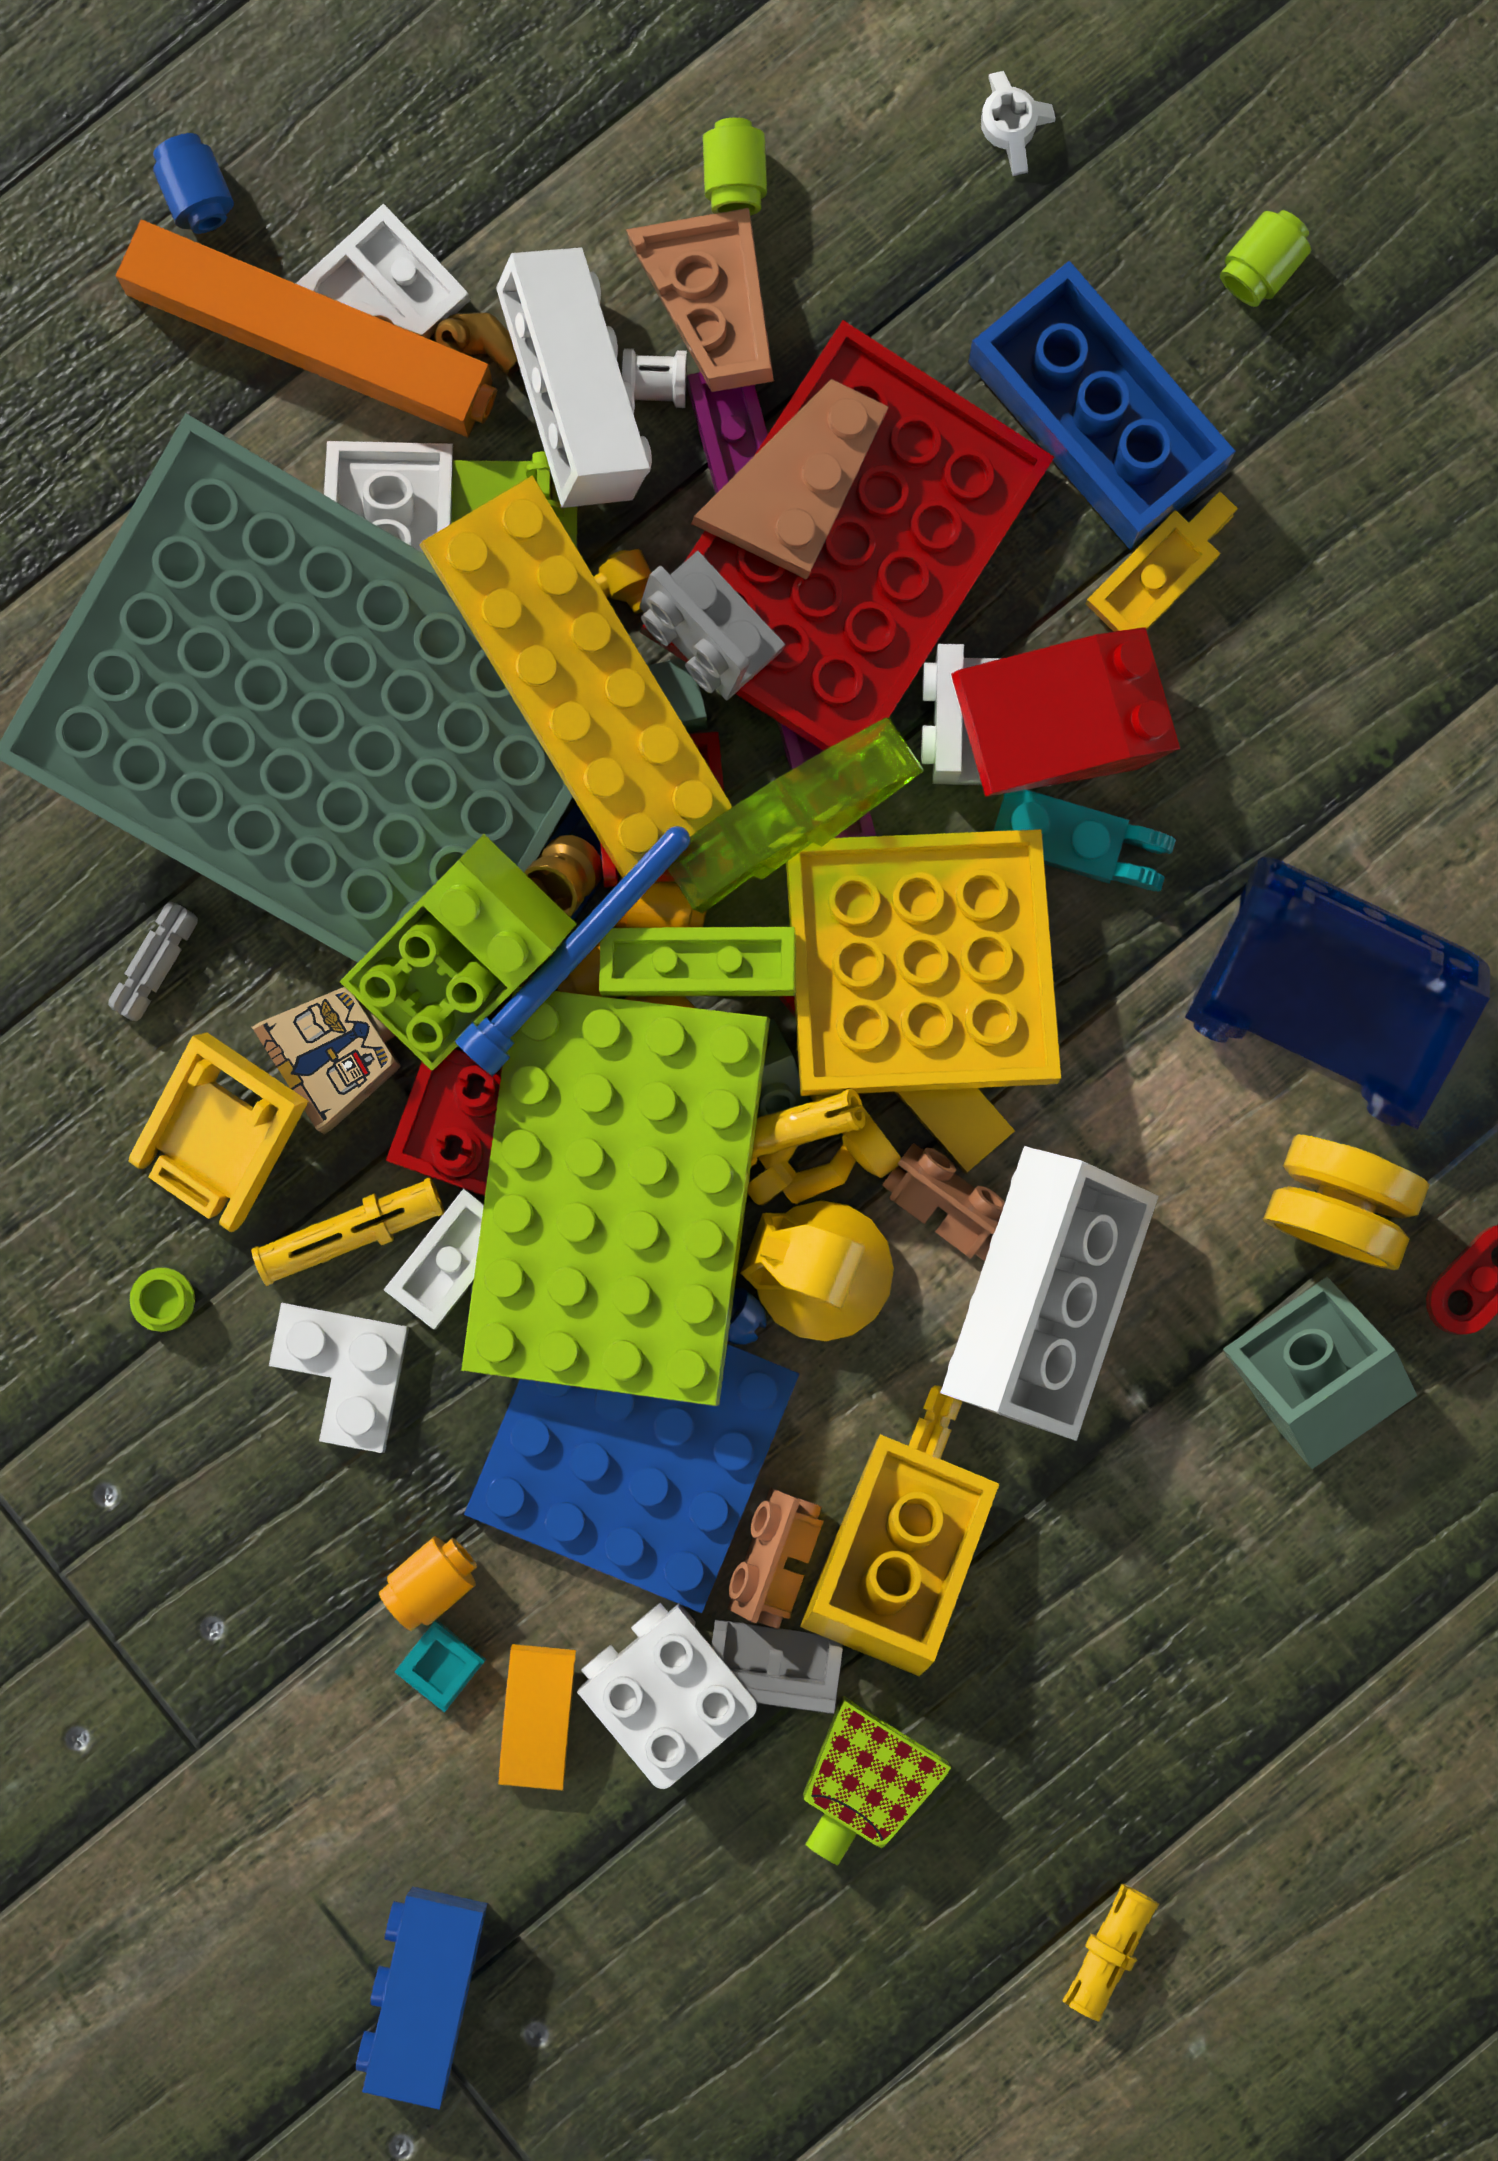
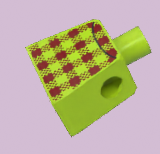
(867, 1781)

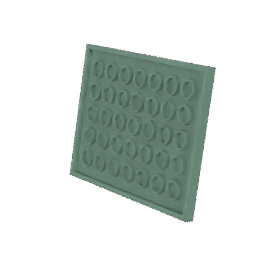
(282, 701)

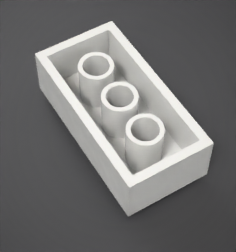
(1050, 1292)

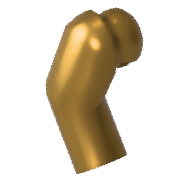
(479, 335)

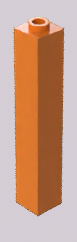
(306, 329)

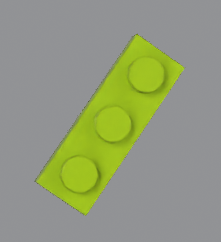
(698, 961)

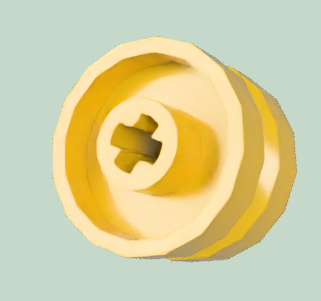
(1349, 1193)

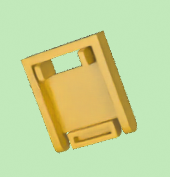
(211, 1137)

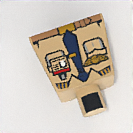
(329, 1054)

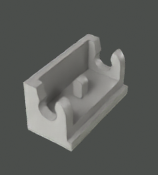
(781, 1664)

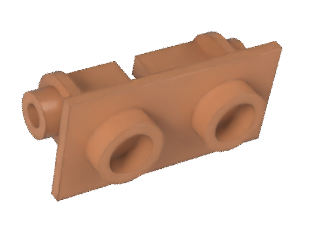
(933, 1184)
(761, 1585)

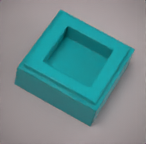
(440, 1665)

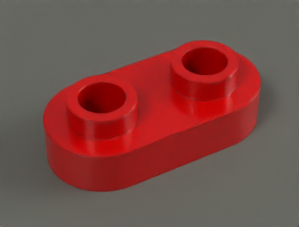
(1476, 1278)

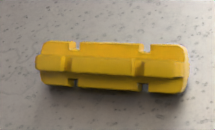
(932, 1431)

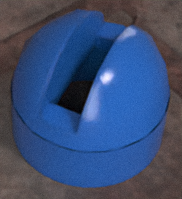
(745, 1318)

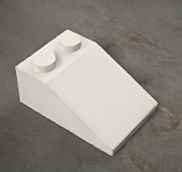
(393, 485)

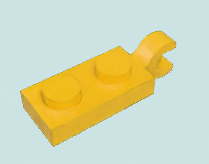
(1161, 568)

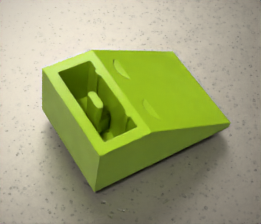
(458, 952)

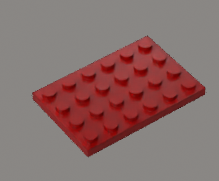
(898, 556)

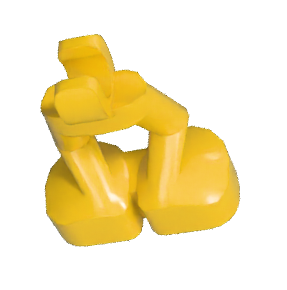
(865, 1146)

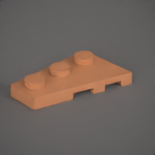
(712, 293)
(797, 481)

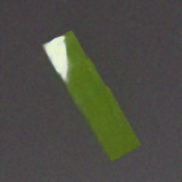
(793, 812)

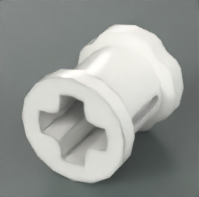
(656, 376)

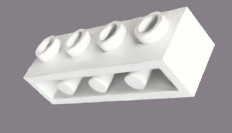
(573, 377)

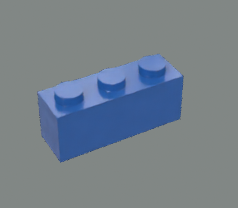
(421, 1997)

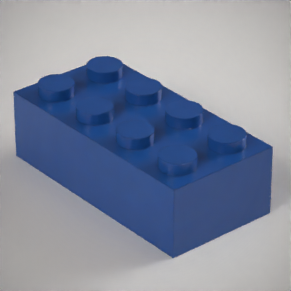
(1100, 405)

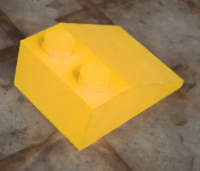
(900, 1556)

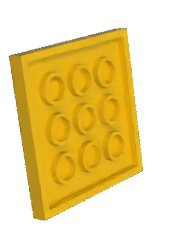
(923, 963)

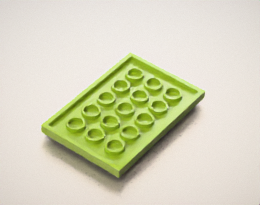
(617, 1197)

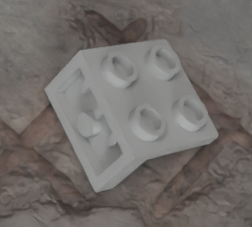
(708, 625)

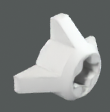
(1017, 120)

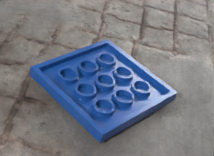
(634, 1478)

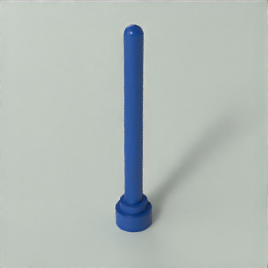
(492, 1038)

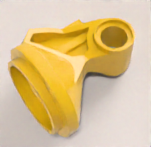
(820, 1269)

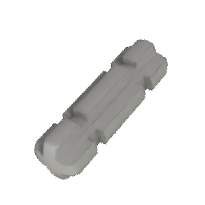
(153, 961)

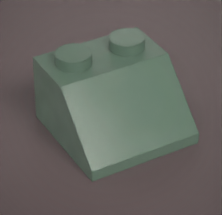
(1321, 1372)

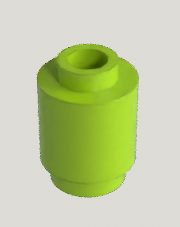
(734, 166)
(1266, 257)

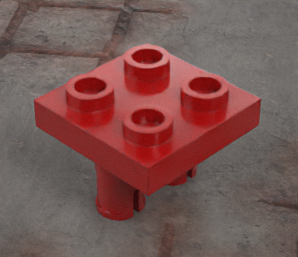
(449, 1123)

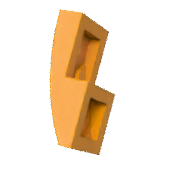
(537, 1717)

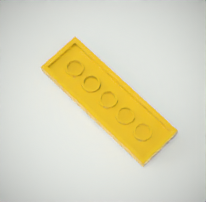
(575, 673)

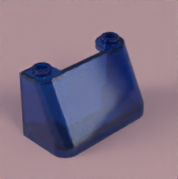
(1343, 988)

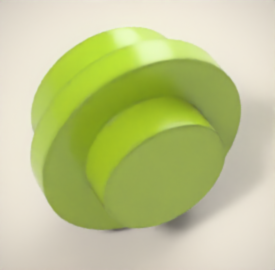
(162, 1299)

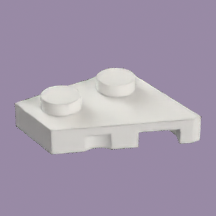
(388, 276)

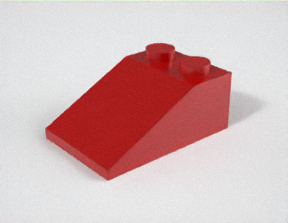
(1066, 712)

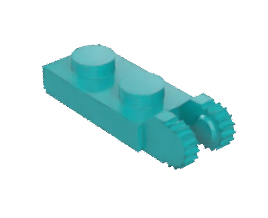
(1084, 838)

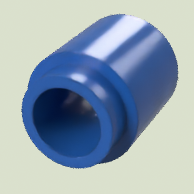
(192, 183)

